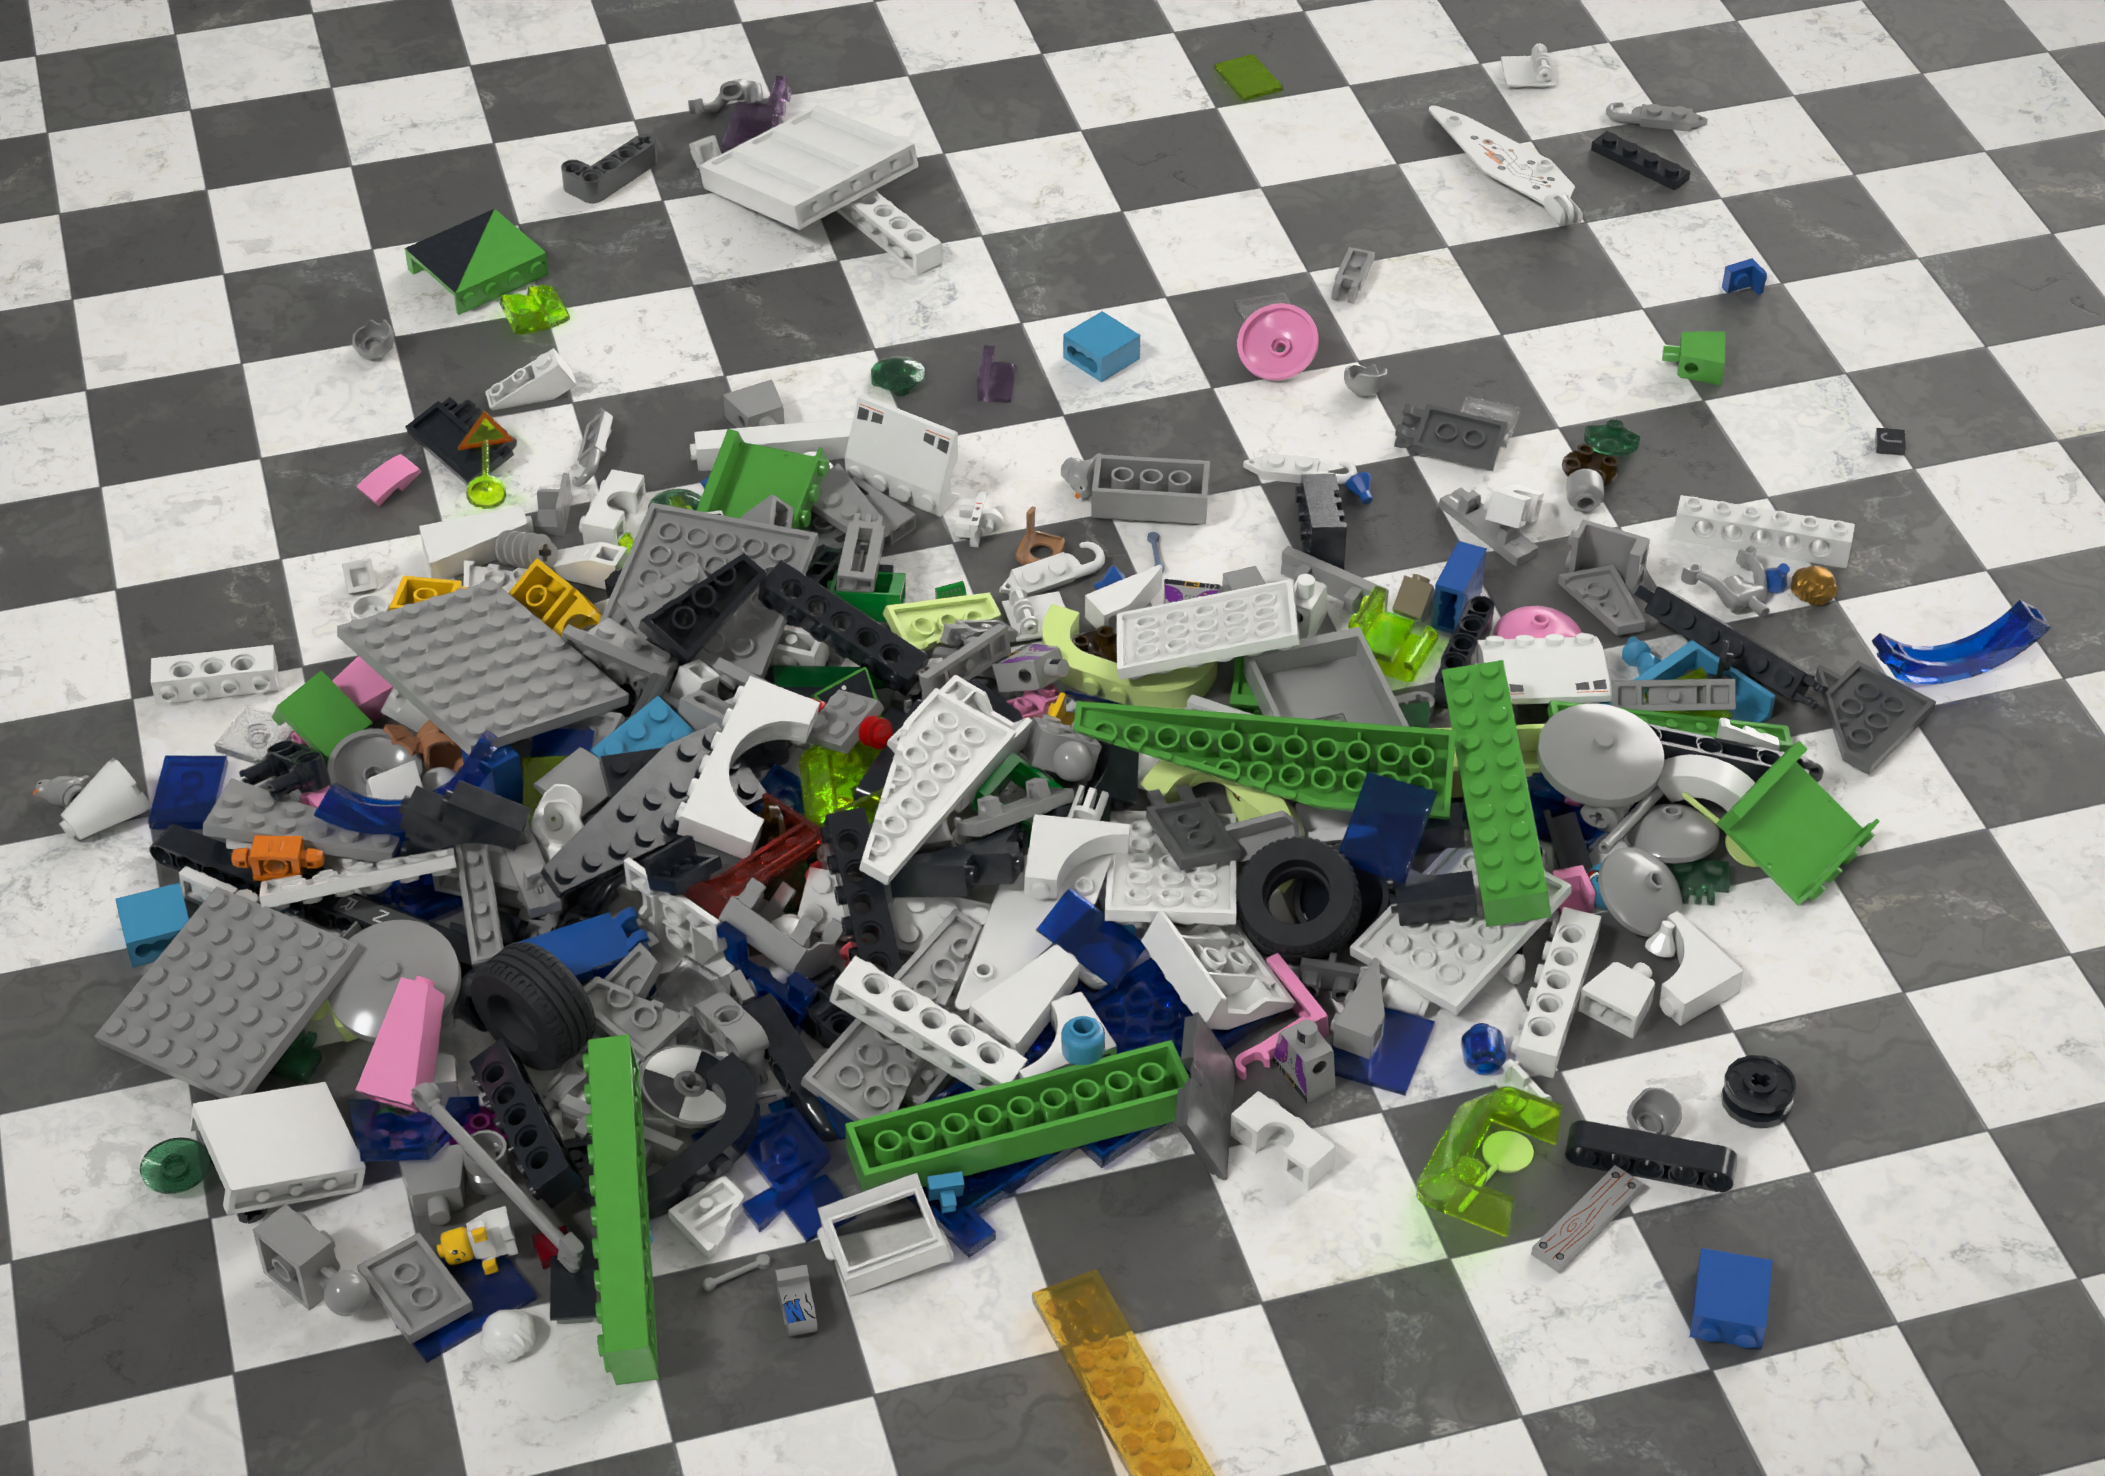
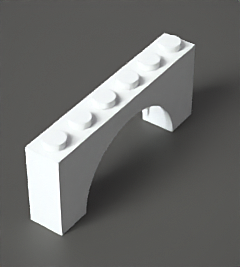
(713, 810)

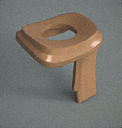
(1037, 538)

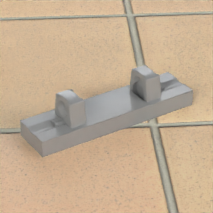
(1503, 539)
(1339, 582)
(967, 661)
(1674, 694)
(995, 817)
(526, 868)
(658, 1146)

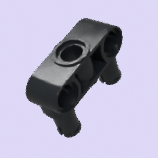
(291, 767)
(825, 1019)

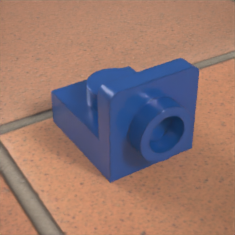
(1743, 275)

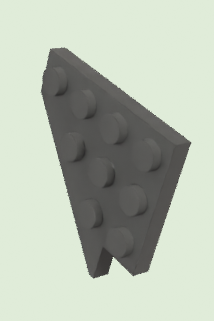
(1870, 713)

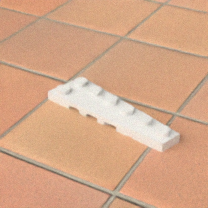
(282, 891)

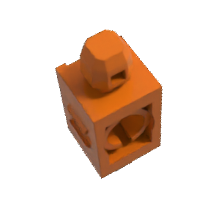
(277, 857)

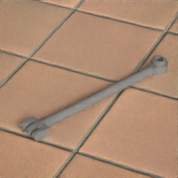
(428, 1100)

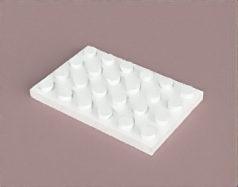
(1206, 629)
(1151, 881)
(1449, 957)

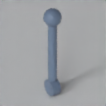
(1153, 538)

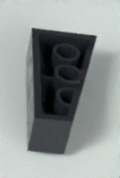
(1322, 518)
(698, 614)

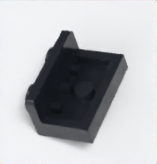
(679, 867)

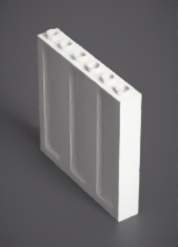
(808, 166)

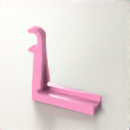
(1305, 1008)

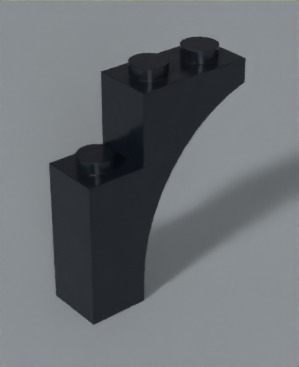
(1114, 773)

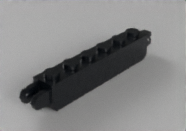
(1747, 653)

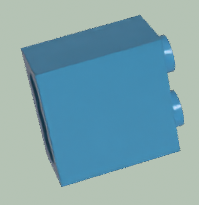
(1101, 346)
(151, 921)

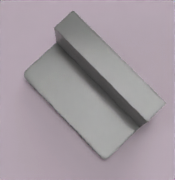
(1260, 831)

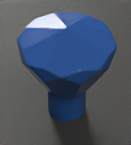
(1360, 485)
(1112, 576)
(1777, 578)

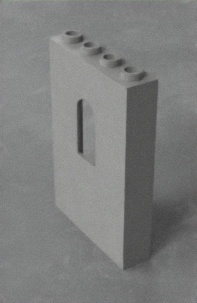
(1324, 680)

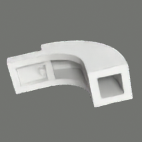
(1703, 778)

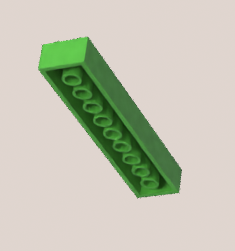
(1496, 794)
(1019, 1118)
(620, 1211)

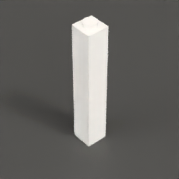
(793, 437)

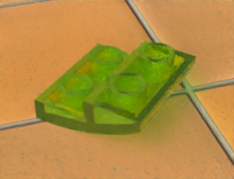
(535, 311)

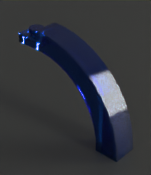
(1967, 656)
(381, 816)

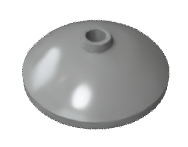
(364, 756)
(1674, 833)
(1638, 890)

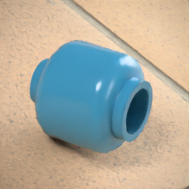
(1083, 1040)

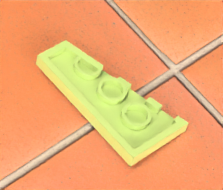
(923, 621)

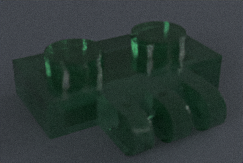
(1701, 879)
(299, 1059)

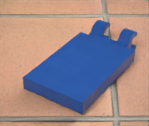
(593, 941)

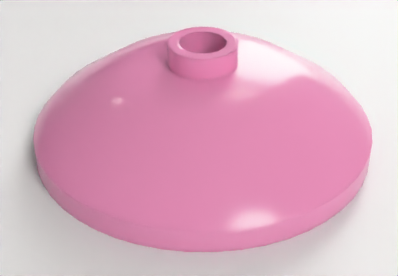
(1274, 328)
(1536, 622)

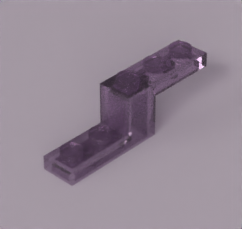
(757, 118)

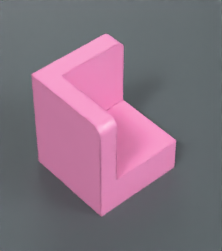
(1582, 890)

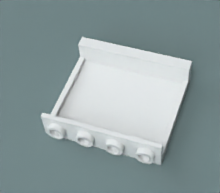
(279, 1147)

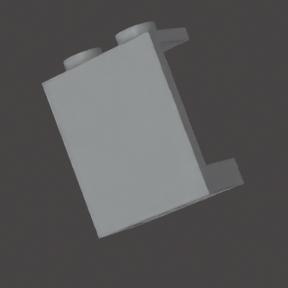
(1602, 545)

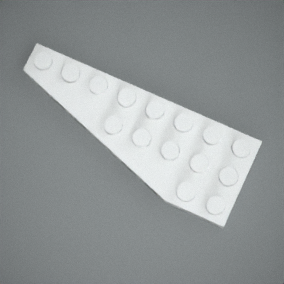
(934, 766)

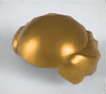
(1814, 585)

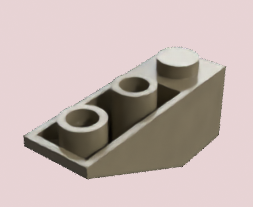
(1414, 598)

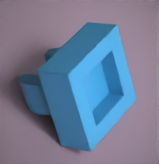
(946, 1189)

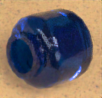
(1483, 1049)

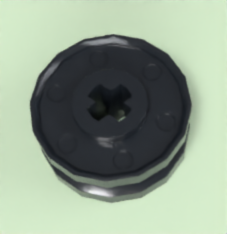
(1758, 1091)

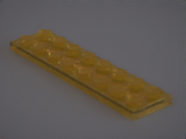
(1118, 1379)

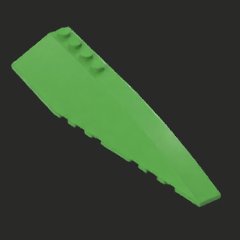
(1285, 756)

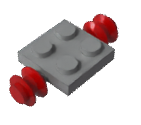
(847, 720)

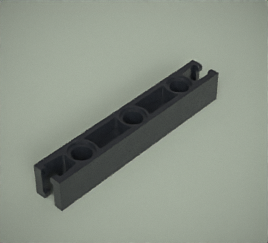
(1748, 758)

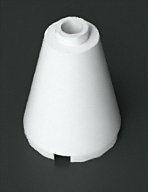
(104, 802)

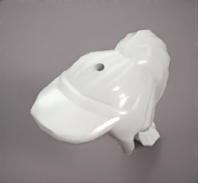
(565, 806)

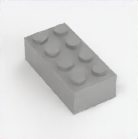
(1150, 489)

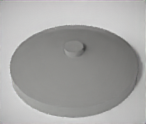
(1600, 755)
(392, 952)

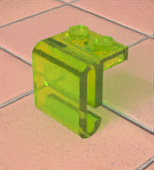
(1390, 638)

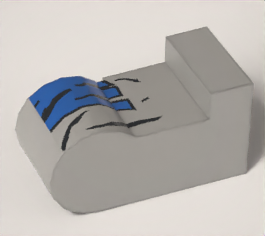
(796, 1300)

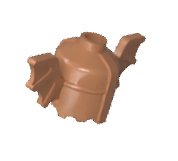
(430, 743)

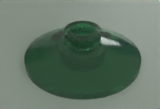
(175, 1165)

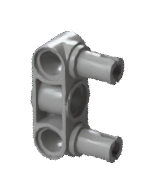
(734, 1031)

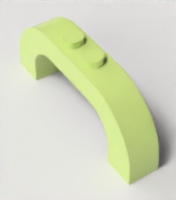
(1101, 678)
(1168, 776)

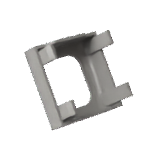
(754, 916)

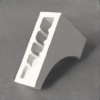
(1062, 845)
(1704, 974)
(1061, 1012)

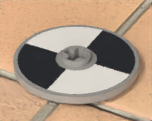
(665, 1089)

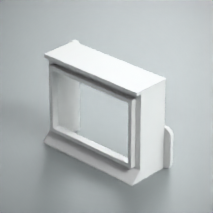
(891, 1265)

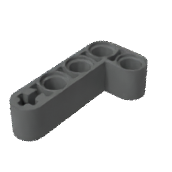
(610, 173)

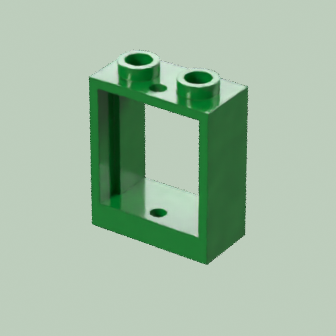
(888, 590)
(1017, 771)

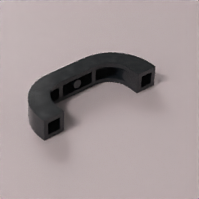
(710, 1154)

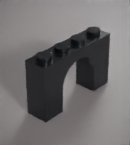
(1440, 896)

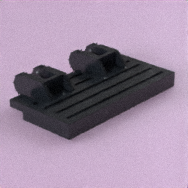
(442, 431)

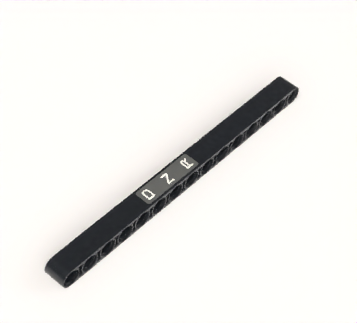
(183, 847)

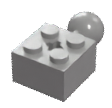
(1061, 750)
(306, 1264)

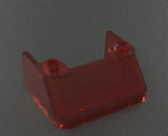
(765, 865)

